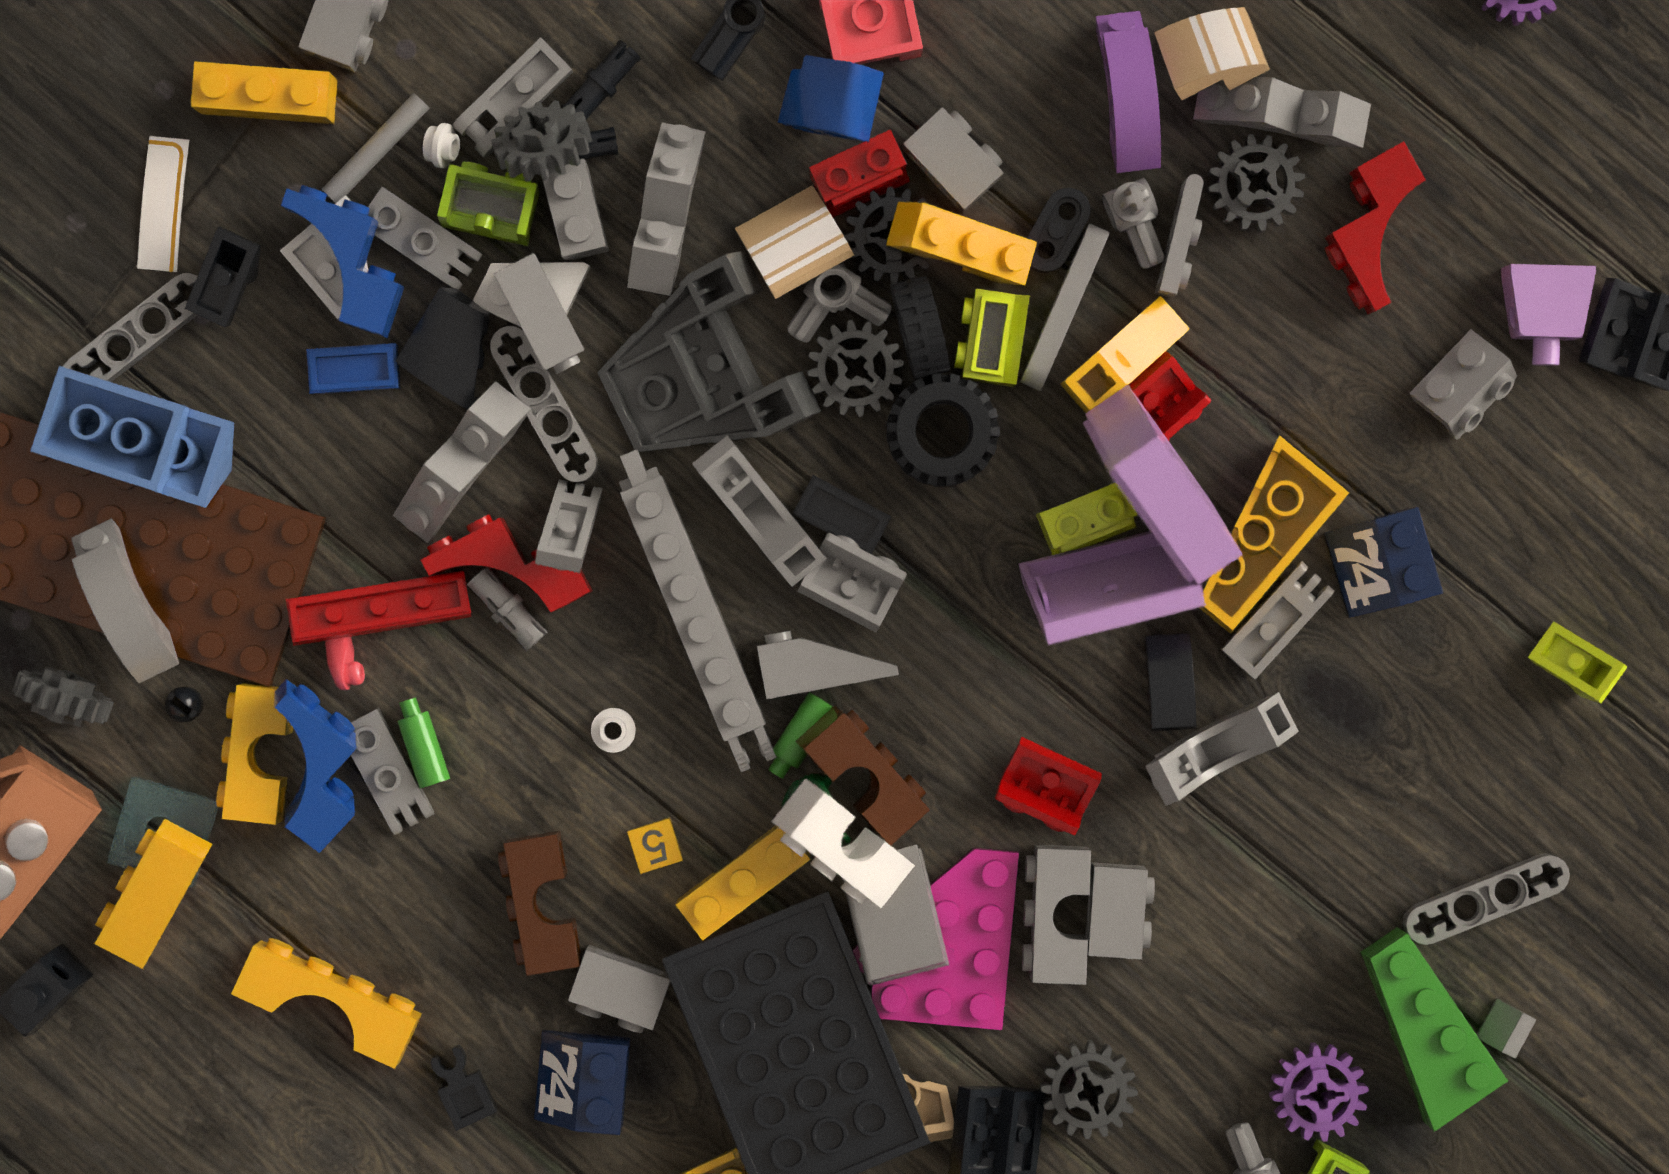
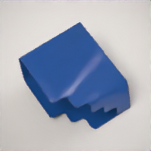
(832, 98)

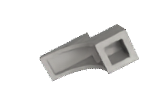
(1278, 107)
(665, 209)
(460, 461)

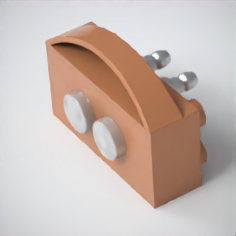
(39, 825)

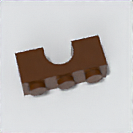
(890, 801)
(543, 942)

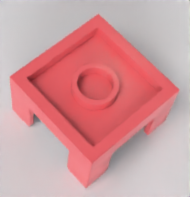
(871, 30)

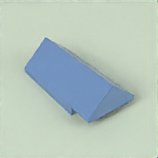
(135, 437)

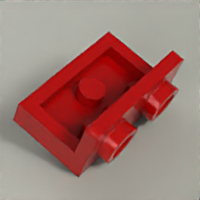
(1169, 395)
(1047, 786)

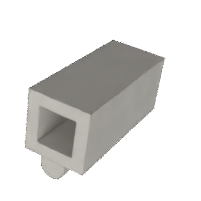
(540, 314)

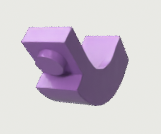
(1131, 91)

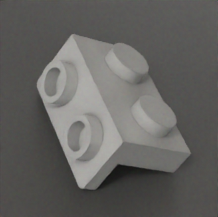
(1465, 384)
(853, 582)

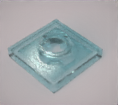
(151, 800)

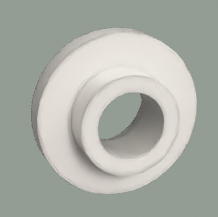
(441, 145)
(627, 726)

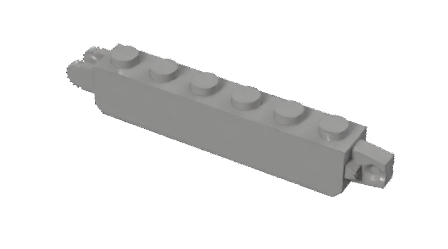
(693, 608)

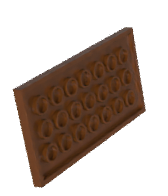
(206, 572)

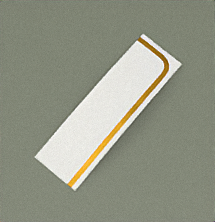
(162, 204)

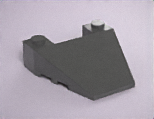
(690, 375)

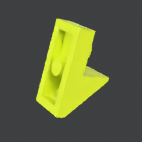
(1577, 663)

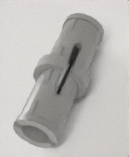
(507, 608)

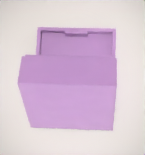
(1151, 570)

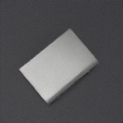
(902, 934)

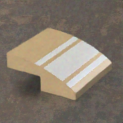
(1210, 50)
(794, 241)

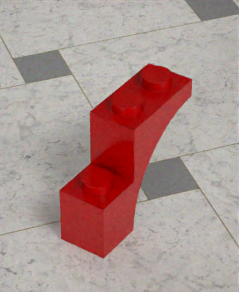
(1357, 245)
(495, 547)

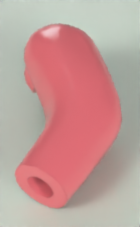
(342, 664)

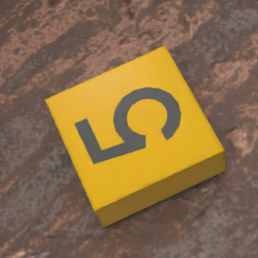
(655, 845)

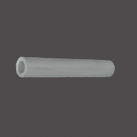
(375, 148)

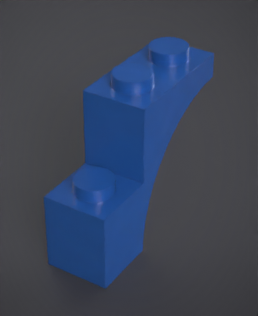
(369, 297)
(327, 740)

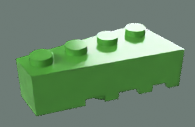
(1435, 1041)

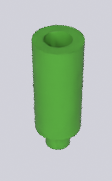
(422, 745)
(787, 751)

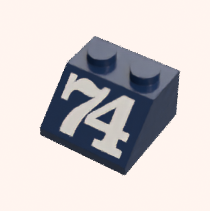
(1383, 562)
(582, 1081)

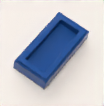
(353, 368)

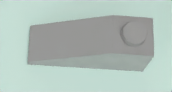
(807, 665)

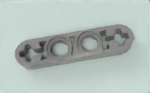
(1064, 307)
(132, 328)
(540, 406)
(1487, 904)

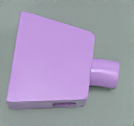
(1547, 305)

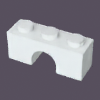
(817, 824)

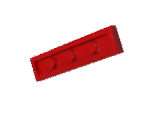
(378, 608)

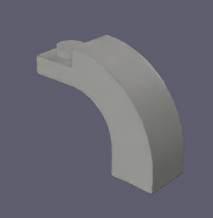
(759, 511)
(119, 603)
(1220, 746)

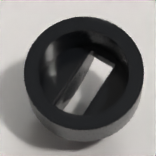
(189, 697)

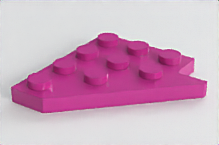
(976, 921)

